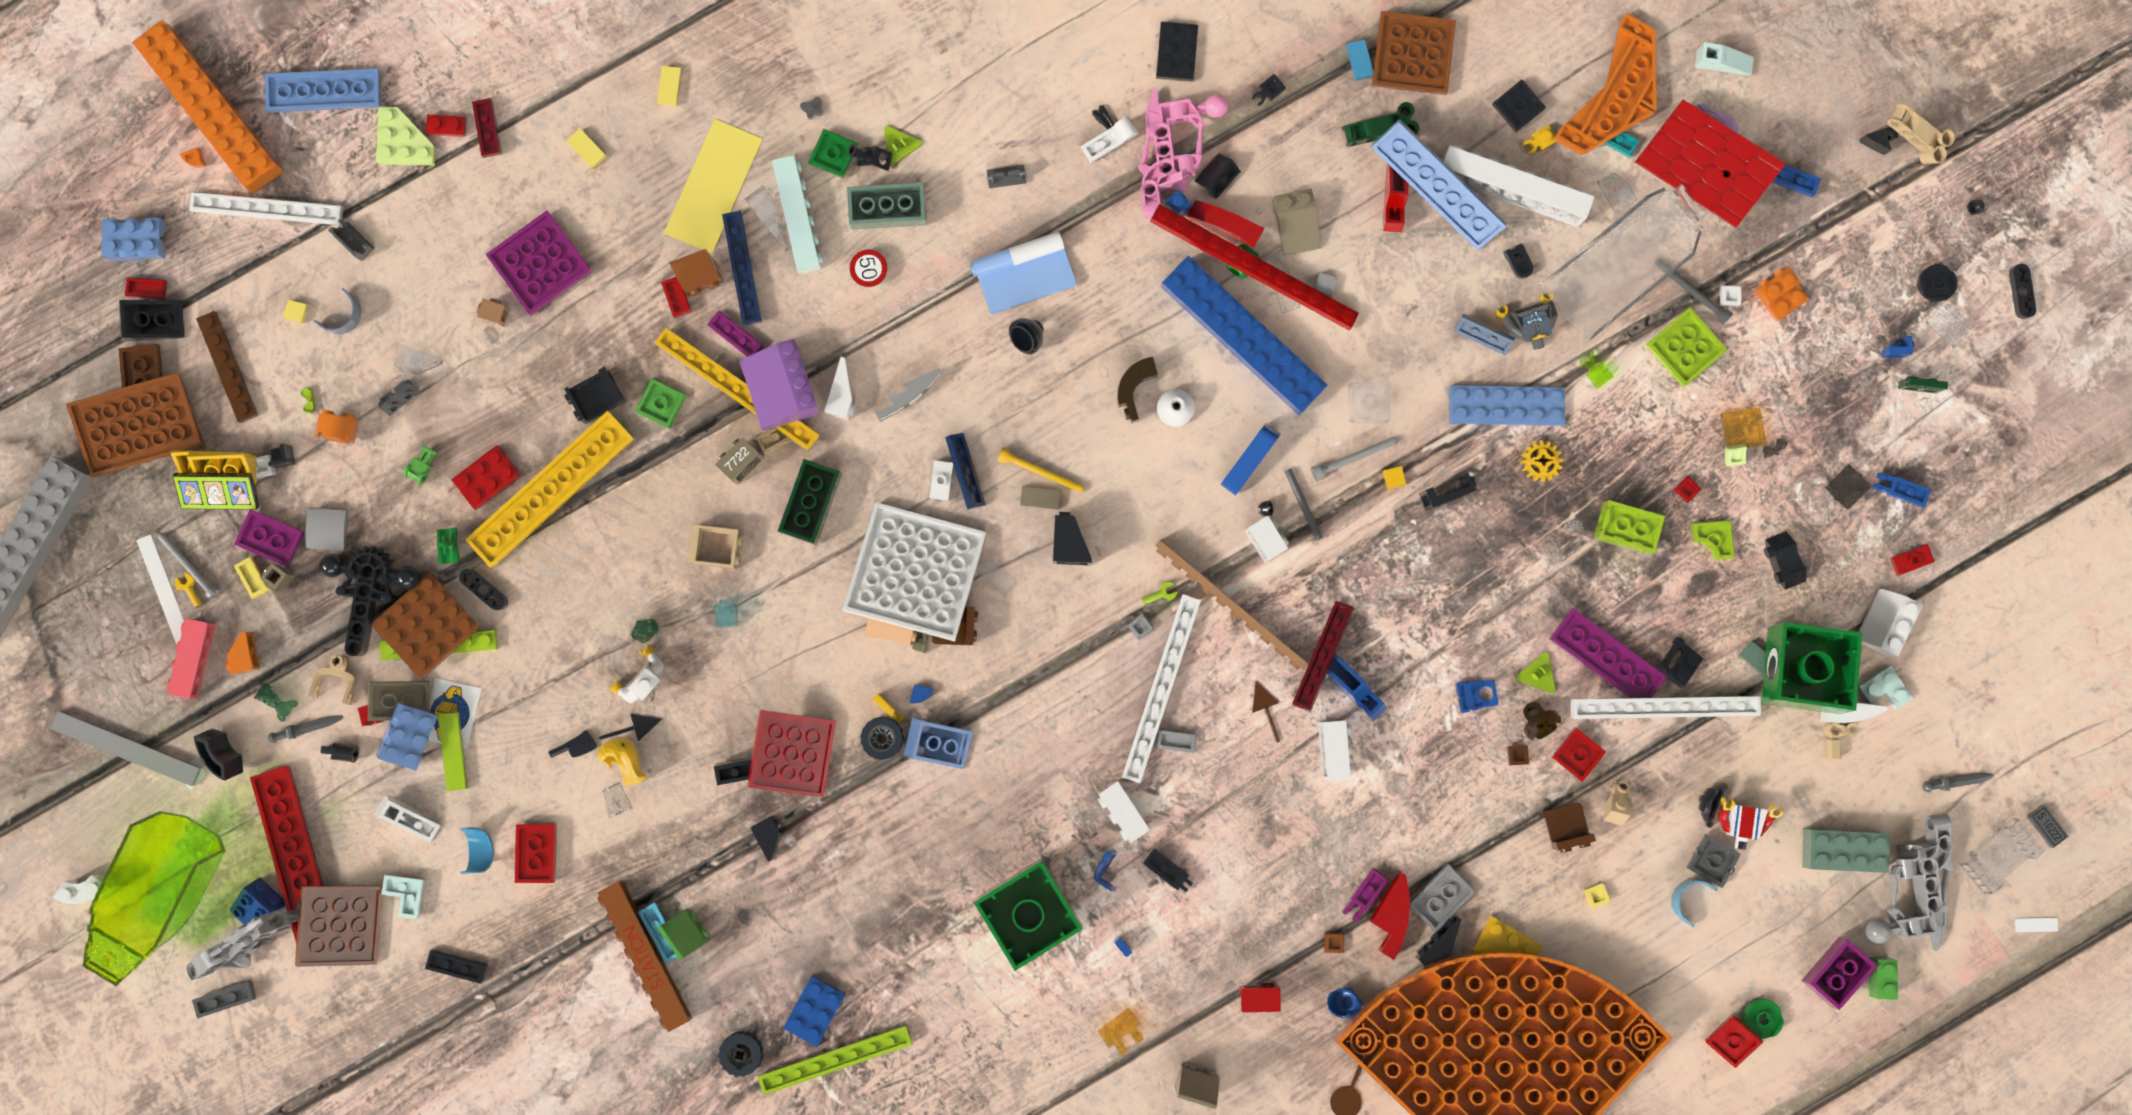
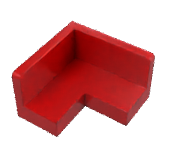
(1260, 998)

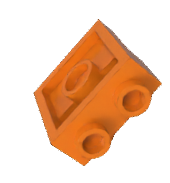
(1781, 293)

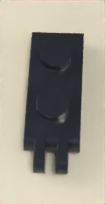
(1167, 870)

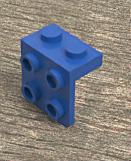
(255, 901)

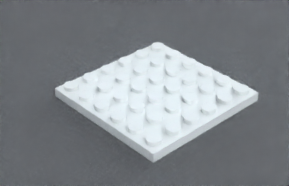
(914, 571)

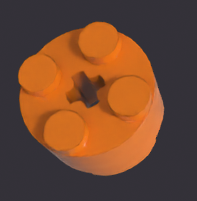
(336, 427)

